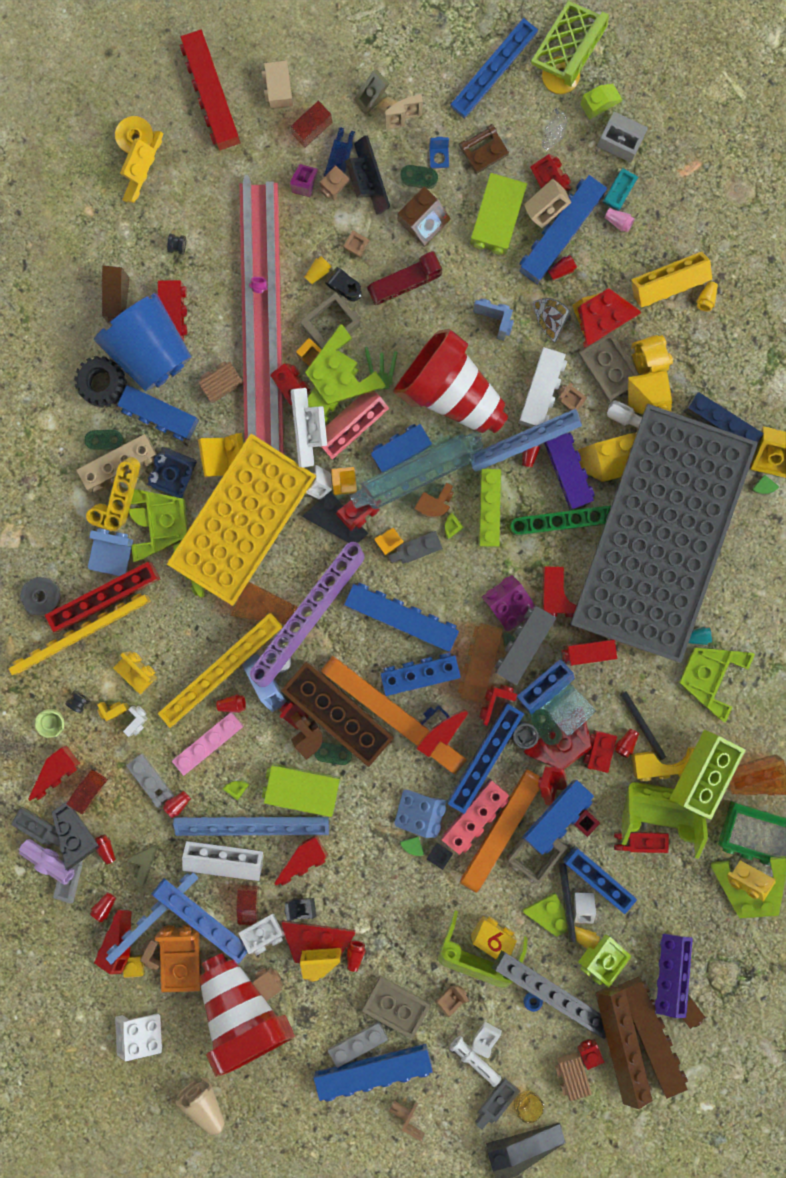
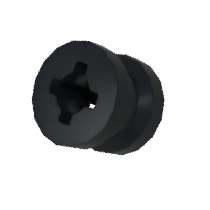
(176, 244)
(77, 702)

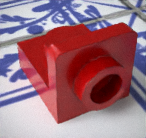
(290, 709)
(590, 1053)

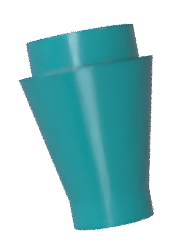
(701, 636)

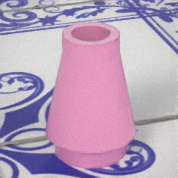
(620, 220)

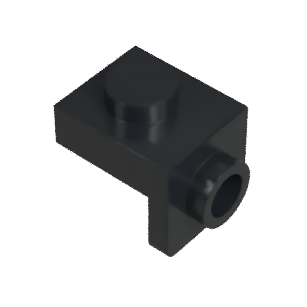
(300, 909)

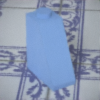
(271, 695)

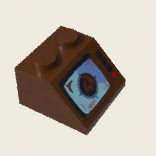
(423, 216)

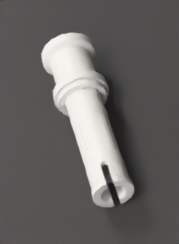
(469, 1056)

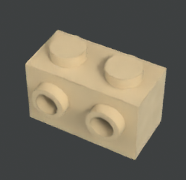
(278, 84)
(547, 203)

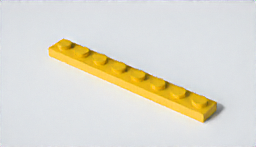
(72, 637)
(220, 670)

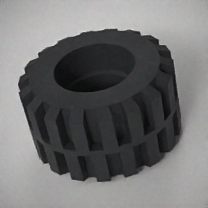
(86, 375)

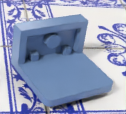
(498, 312)
(110, 552)
(420, 814)

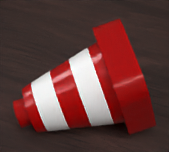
(451, 385)
(238, 1017)

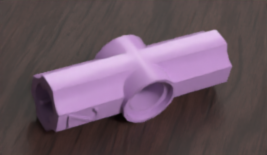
(46, 861)

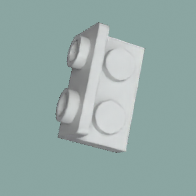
(261, 935)

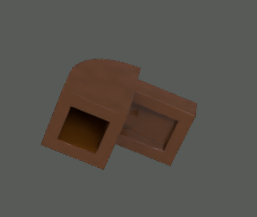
(309, 737)

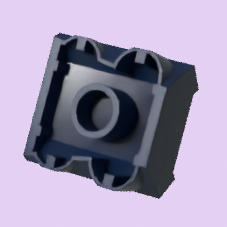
(171, 472)

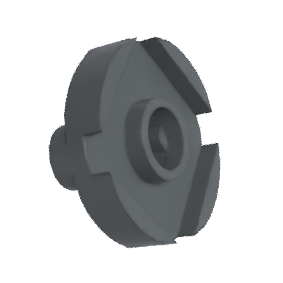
(35, 586)

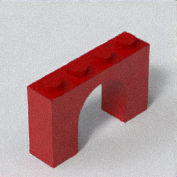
(553, 594)

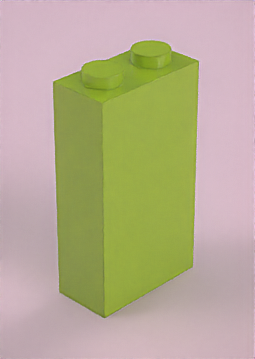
(498, 214)
(301, 790)

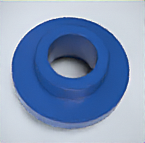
(532, 1007)

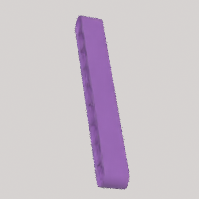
(307, 623)

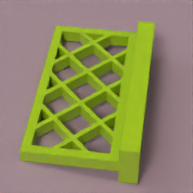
(585, 47)

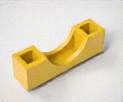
(647, 766)

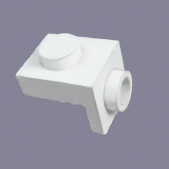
(136, 726)
(485, 1039)

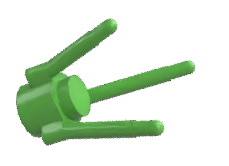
(384, 376)

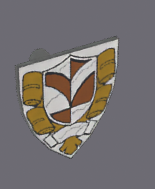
(551, 316)

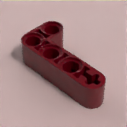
(406, 279)

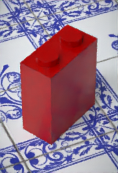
(589, 652)

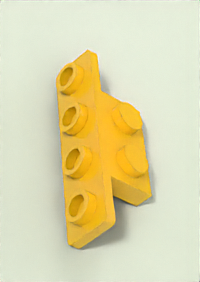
(137, 165)

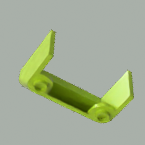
(653, 806)
(453, 957)

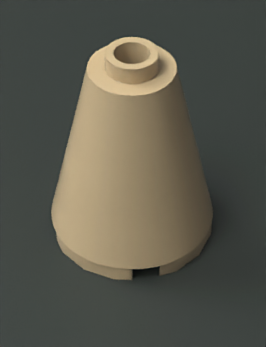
(201, 1106)

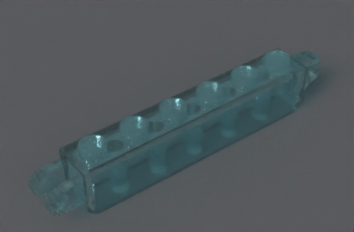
(418, 471)

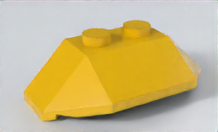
(606, 458)

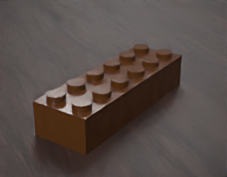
(337, 713)

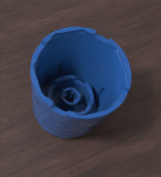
(145, 343)

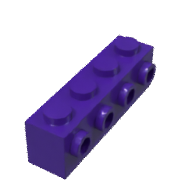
(568, 471)
(673, 975)

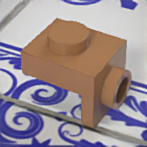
(333, 183)
(571, 397)
(147, 958)
(452, 1000)

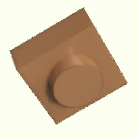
(356, 244)

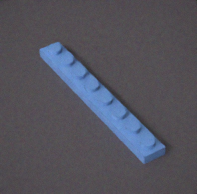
(251, 826)

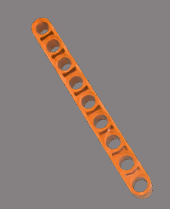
(389, 712)

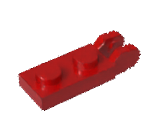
(644, 842)

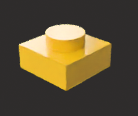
(134, 967)

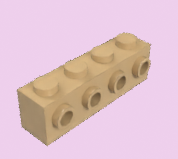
(104, 469)

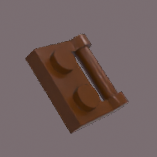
(487, 154)

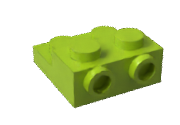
(604, 961)

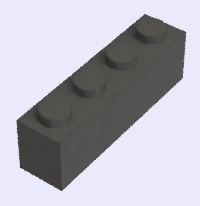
(525, 645)

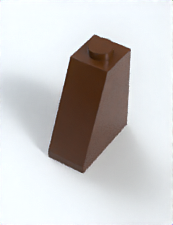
(114, 292)

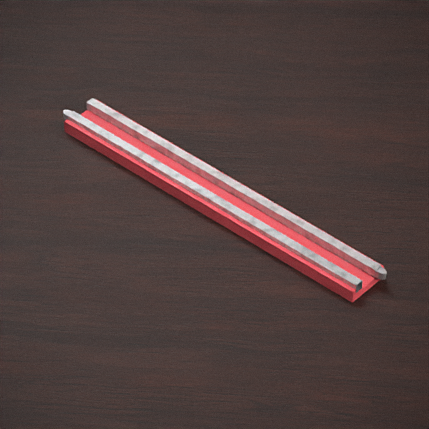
(261, 312)

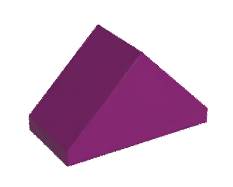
(303, 180)

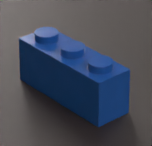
(401, 448)
(546, 687)

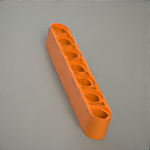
(501, 831)

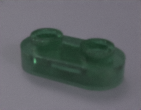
(418, 179)
(104, 439)
(547, 727)
(333, 754)

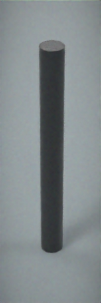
(643, 726)
(567, 902)

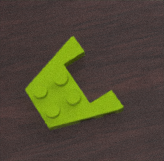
(332, 375)
(166, 522)
(705, 672)
(744, 904)

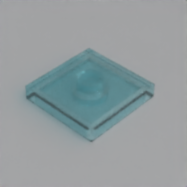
(569, 709)

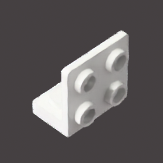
(138, 1036)

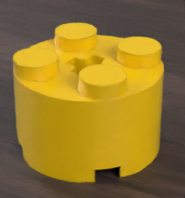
(651, 355)

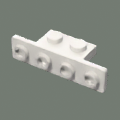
(309, 427)

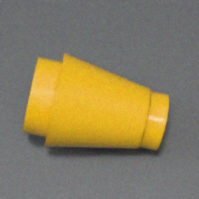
(317, 270)
(707, 298)
(586, 937)

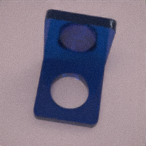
(430, 711)

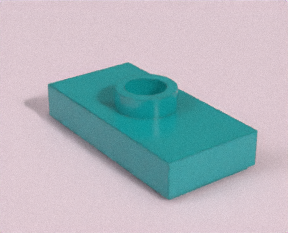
(620, 189)

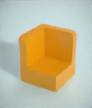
(308, 351)
(344, 481)
(389, 541)

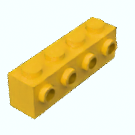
(671, 279)

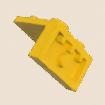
(219, 453)
(135, 672)

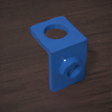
(441, 146)

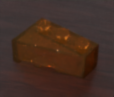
(258, 603)
(760, 777)

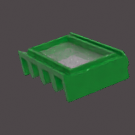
(753, 833)

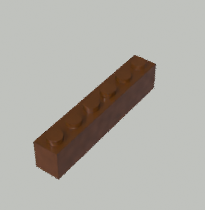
(653, 1038)
(624, 1046)

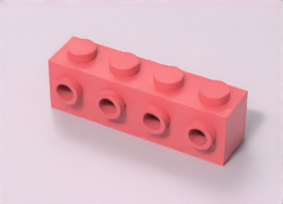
(353, 422)
(477, 815)

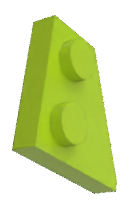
(549, 914)

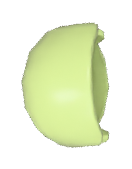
(49, 723)

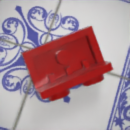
(287, 378)
(551, 781)

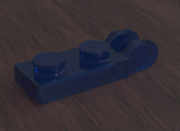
(340, 152)

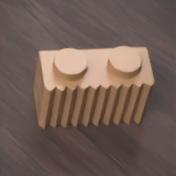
(220, 382)
(573, 1076)

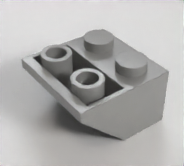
(622, 137)

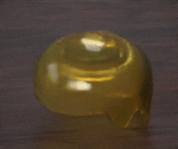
(528, 1106)

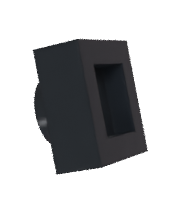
(439, 856)

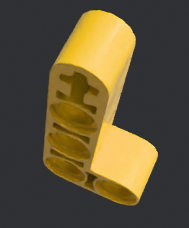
(118, 493)

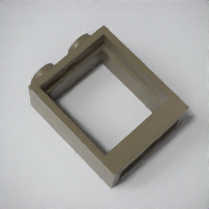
(342, 302)
(516, 865)

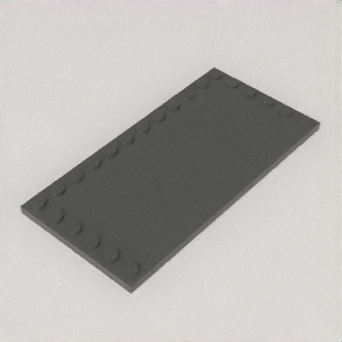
(664, 533)

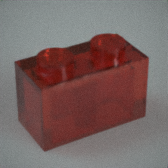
(311, 124)

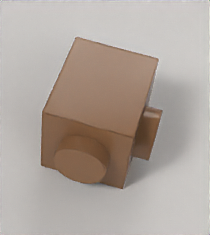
(268, 982)

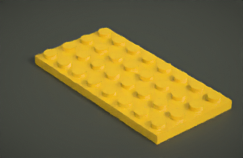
(241, 519)

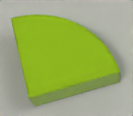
(140, 516)
(452, 526)
(236, 788)

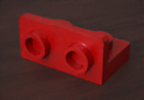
(548, 169)
(355, 517)
(601, 753)

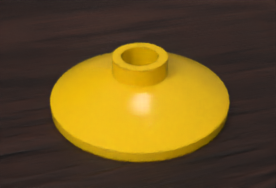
(557, 84)
(130, 127)

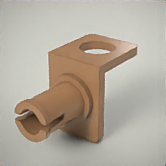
(406, 1114)

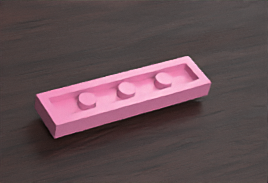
(207, 743)

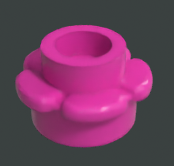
(258, 284)

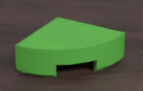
(765, 486)
(412, 846)

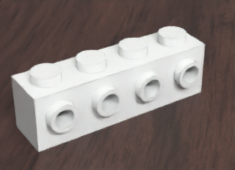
(542, 388)
(222, 861)

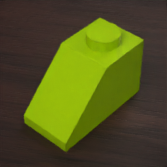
(600, 100)

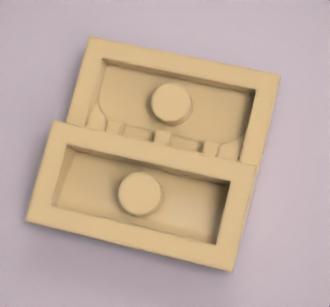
(404, 109)

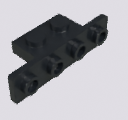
(366, 175)

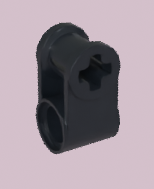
(341, 283)

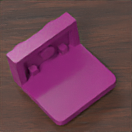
(509, 602)

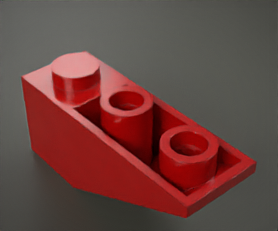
(172, 296)
(55, 767)
(306, 855)
(119, 927)

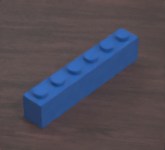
(562, 230)
(401, 617)
(485, 758)
(373, 1072)

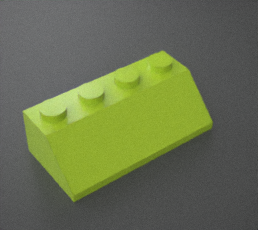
(707, 774)

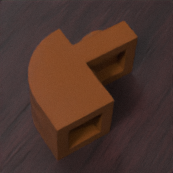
(433, 507)

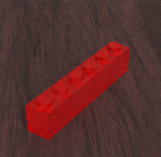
(210, 90)
(102, 597)

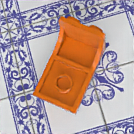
(179, 958)

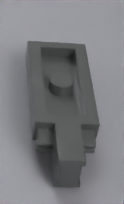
(417, 548)
(35, 827)
(497, 1103)

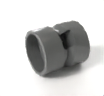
(525, 735)

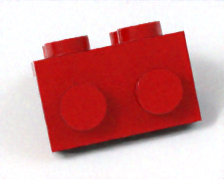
(503, 691)

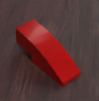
(441, 732)

